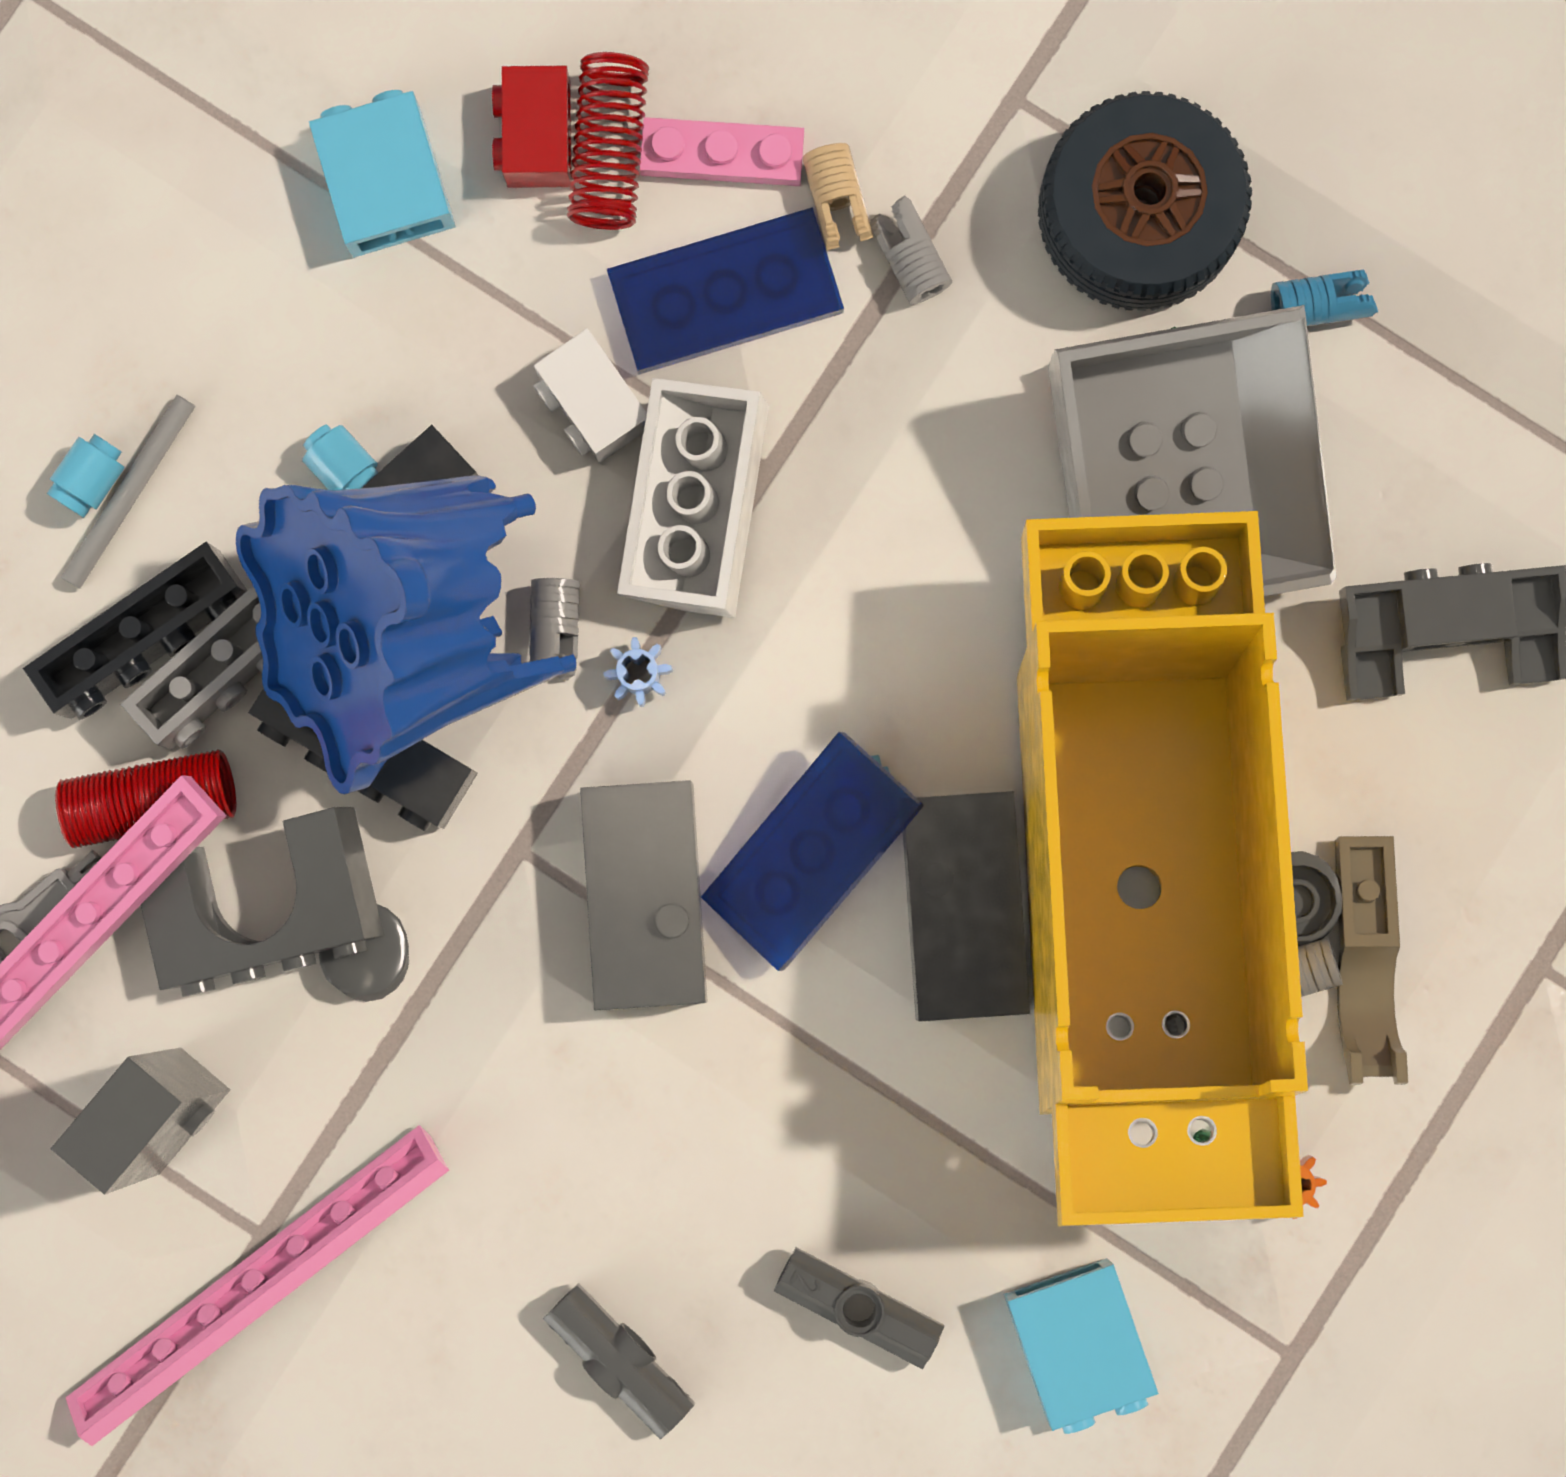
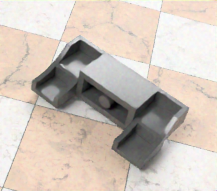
(1453, 611)

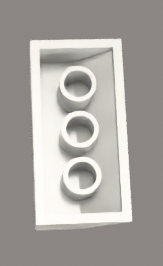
(693, 497)

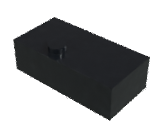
(966, 908)

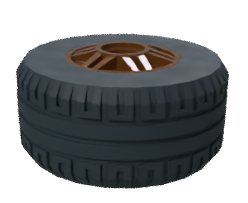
(1154, 153)

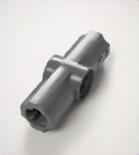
(890, 1326)
(619, 1361)

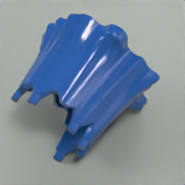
(379, 613)

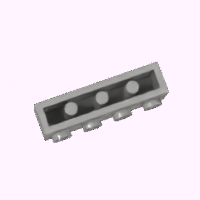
(201, 677)

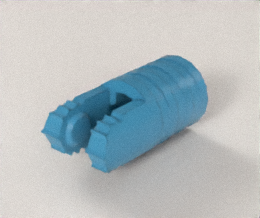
(1326, 297)

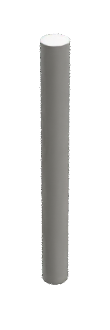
(128, 491)

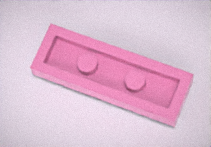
(722, 151)

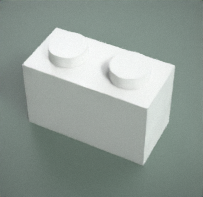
(591, 396)

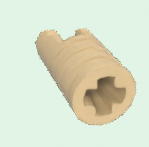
(835, 187)

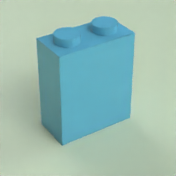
(381, 172)
(1081, 1346)

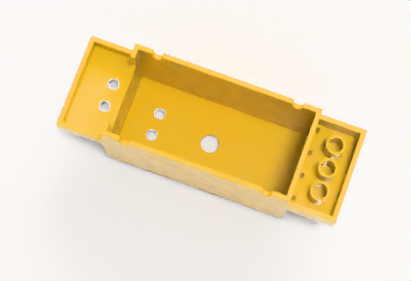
(1163, 752)

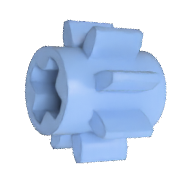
(638, 656)

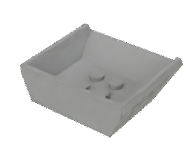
(1202, 426)

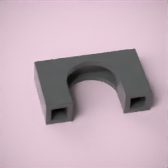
(331, 910)

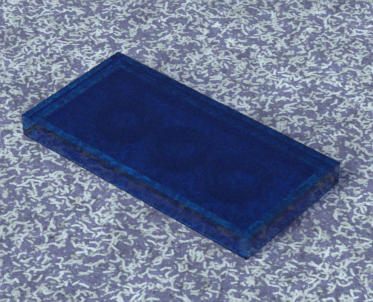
(725, 290)
(812, 851)

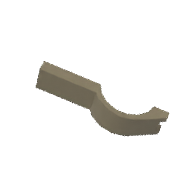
(1368, 958)

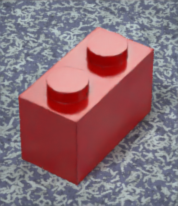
(535, 126)

